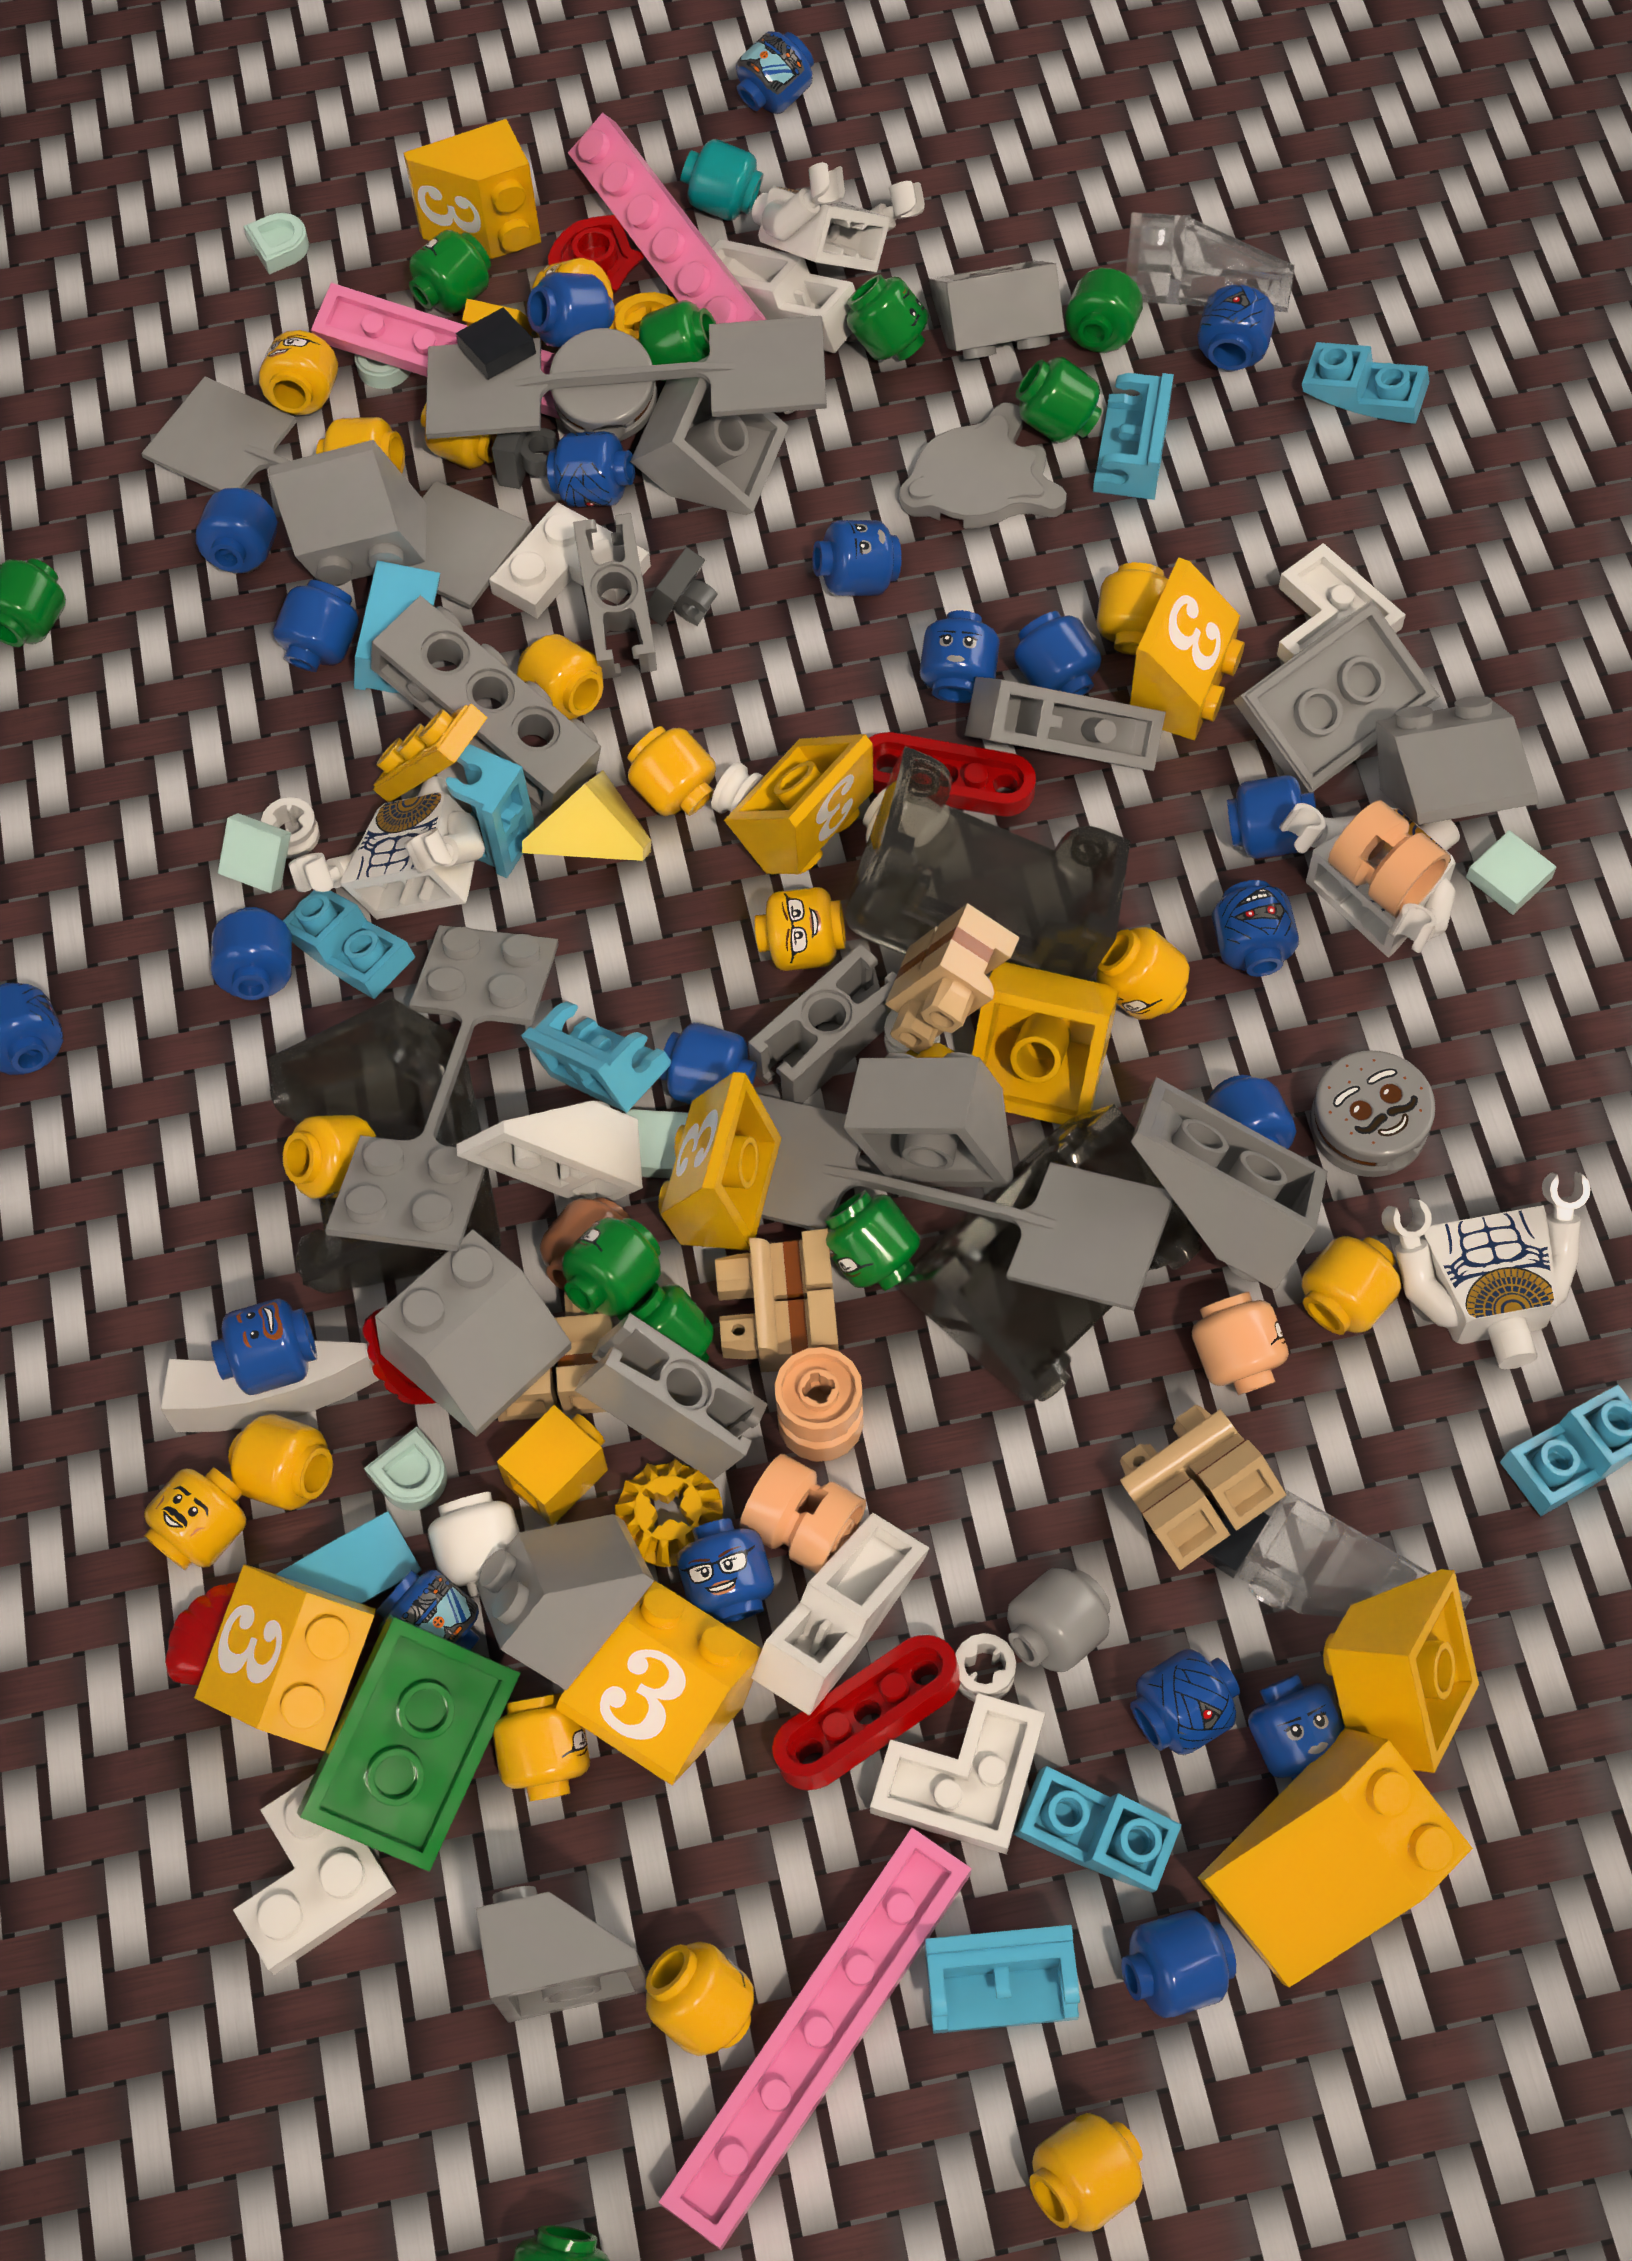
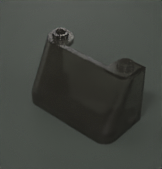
(936, 859)
(388, 1073)
(1017, 1327)

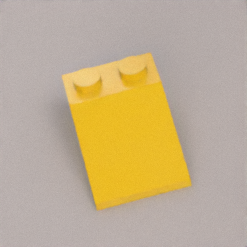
(1335, 1857)

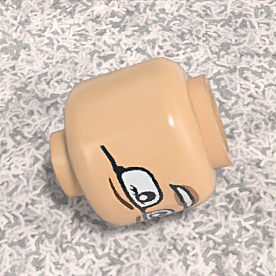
(1240, 1343)

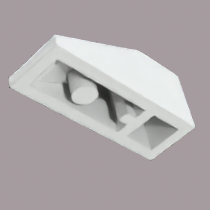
(565, 1150)

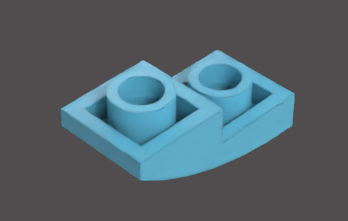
(1352, 381)
(346, 943)
(1575, 1452)
(358, 1563)
(1097, 1830)

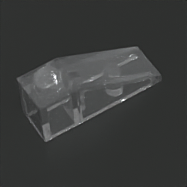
(1187, 261)
(1321, 1563)

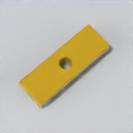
(426, 751)

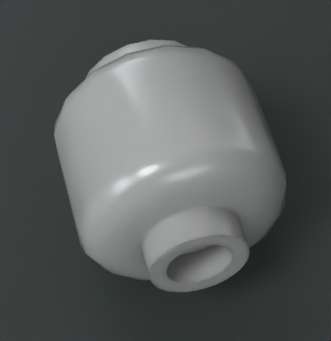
(1058, 1619)

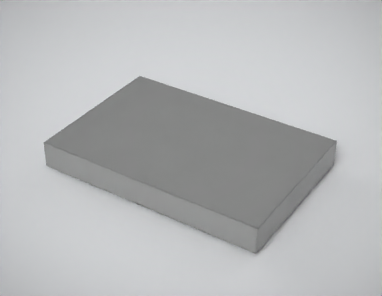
(1326, 699)

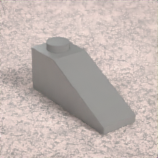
(1064, 723)

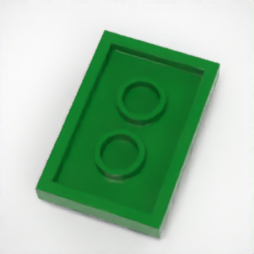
(408, 1743)

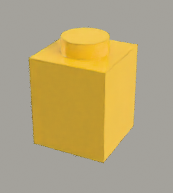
(554, 1463)

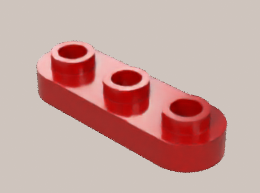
(975, 771)
(880, 1688)

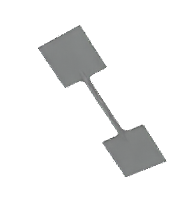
(749, 369)
(229, 437)
(417, 1187)
(1077, 1238)

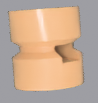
(1404, 873)
(819, 1404)
(798, 1512)

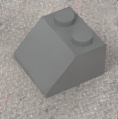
(999, 307)
(704, 456)
(349, 512)
(1453, 761)
(931, 1120)
(471, 1333)
(562, 1593)
(551, 1956)

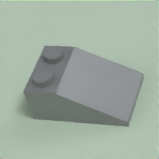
(1233, 1185)

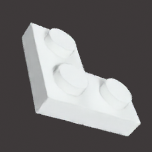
(550, 560)
(1329, 594)
(966, 1796)
(326, 1891)

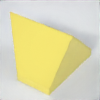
(591, 825)

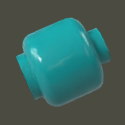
(722, 180)

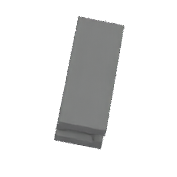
(610, 575)
(824, 1050)
(671, 1397)

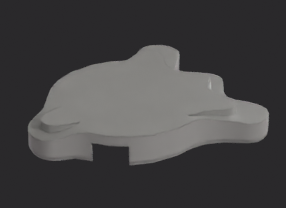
(982, 475)

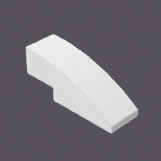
(786, 289)
(203, 1402)
(838, 1613)

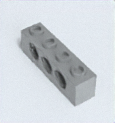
(431, 634)

